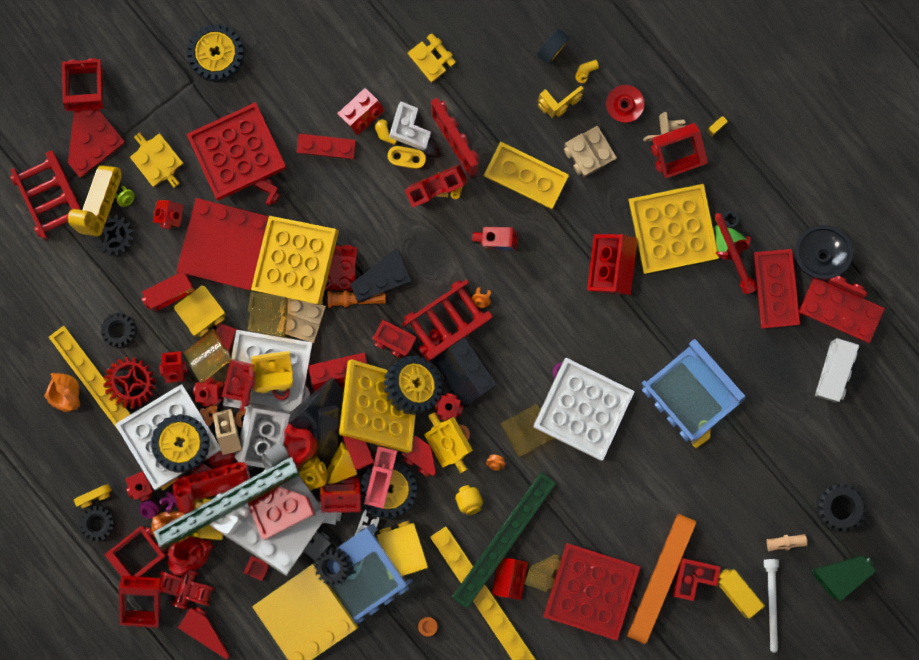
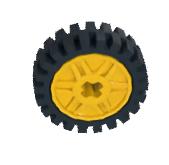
(220, 66)
(412, 385)
(167, 436)
(402, 496)

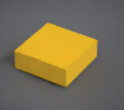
(717, 126)

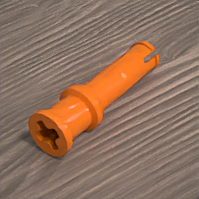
(345, 299)

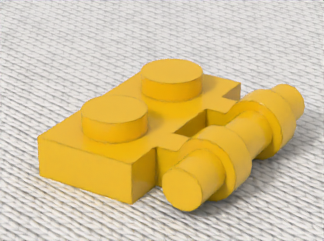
(427, 62)

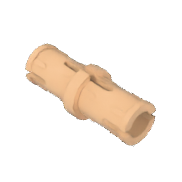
(786, 542)

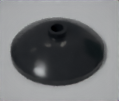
(828, 242)

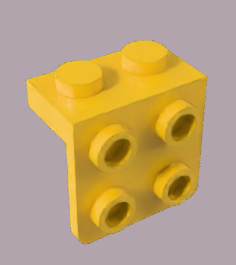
(549, 105)
(200, 311)
(272, 371)

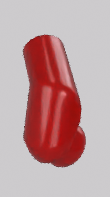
(435, 337)

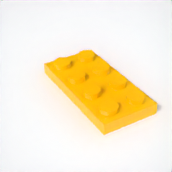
(526, 175)

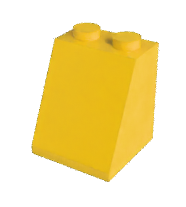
(403, 548)

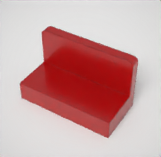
(510, 578)

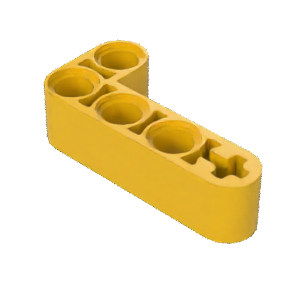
(98, 202)

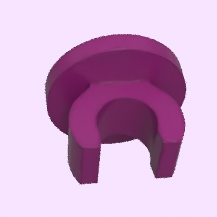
(170, 499)

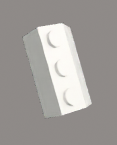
(260, 431)

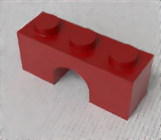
(434, 185)

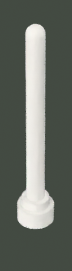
(771, 567)

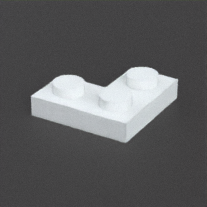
(405, 130)

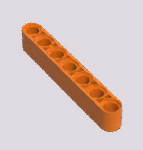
(661, 578)

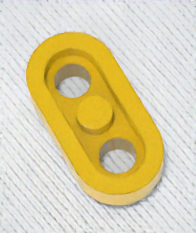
(407, 155)
(100, 493)

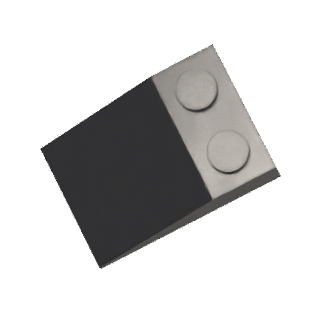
(306, 414)

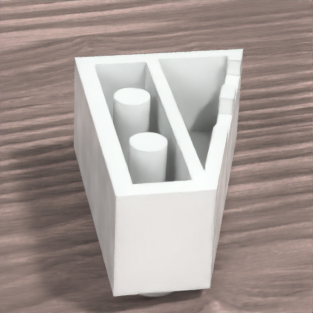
(836, 370)

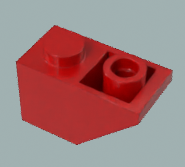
(421, 456)

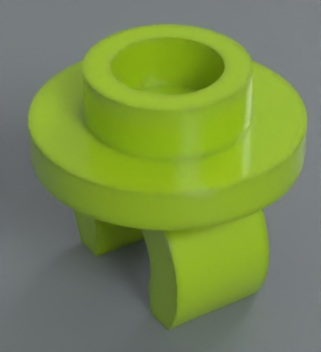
(125, 198)

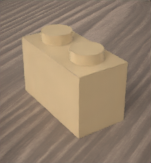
(227, 431)

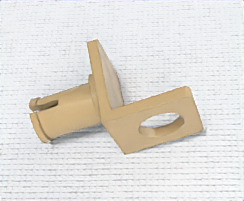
(666, 126)

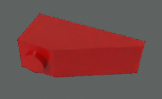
(201, 629)

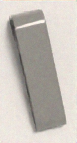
(275, 456)

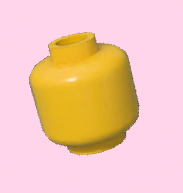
(469, 500)

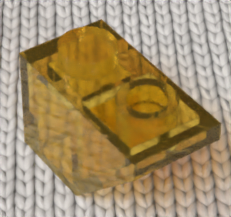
(541, 573)

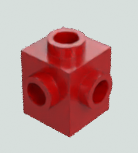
(168, 214)
(173, 367)
(208, 392)
(442, 412)
(133, 483)

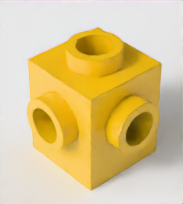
(313, 473)

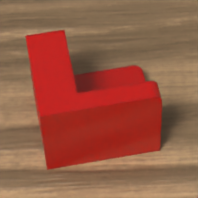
(256, 568)

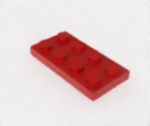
(776, 288)
(841, 310)

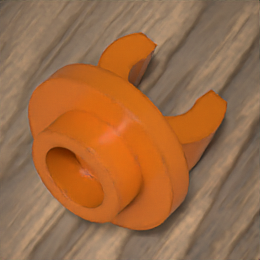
(481, 300)

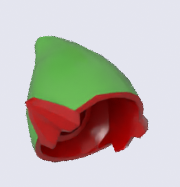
(739, 240)

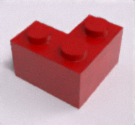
(690, 574)

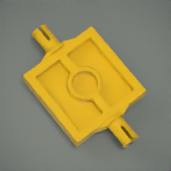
(156, 160)
(448, 442)

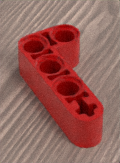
(208, 483)

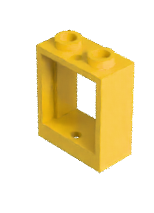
(739, 593)

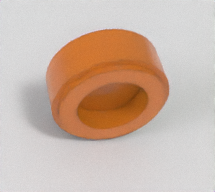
(427, 626)

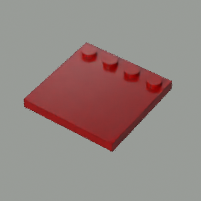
(456, 140)
(236, 151)
(222, 244)
(591, 591)

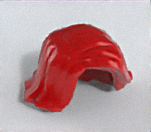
(300, 444)

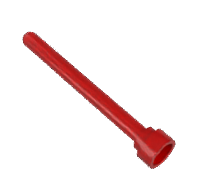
(747, 284)

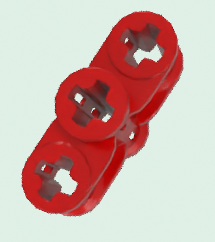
(190, 591)

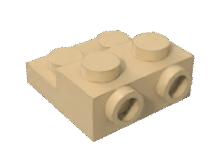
(589, 151)
(304, 319)

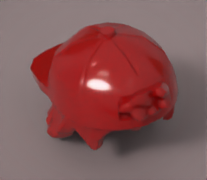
(188, 555)

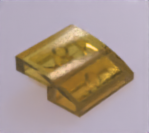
(267, 314)
(207, 356)
(521, 431)

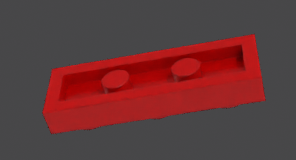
(326, 146)

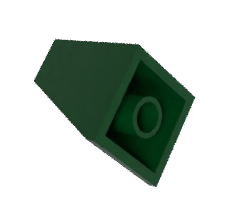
(843, 576)

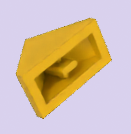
(340, 466)

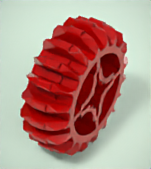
(136, 383)

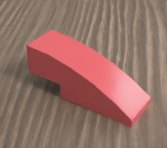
(380, 476)

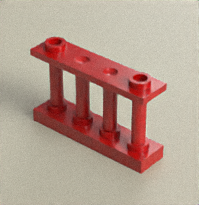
(58, 180)
(448, 339)

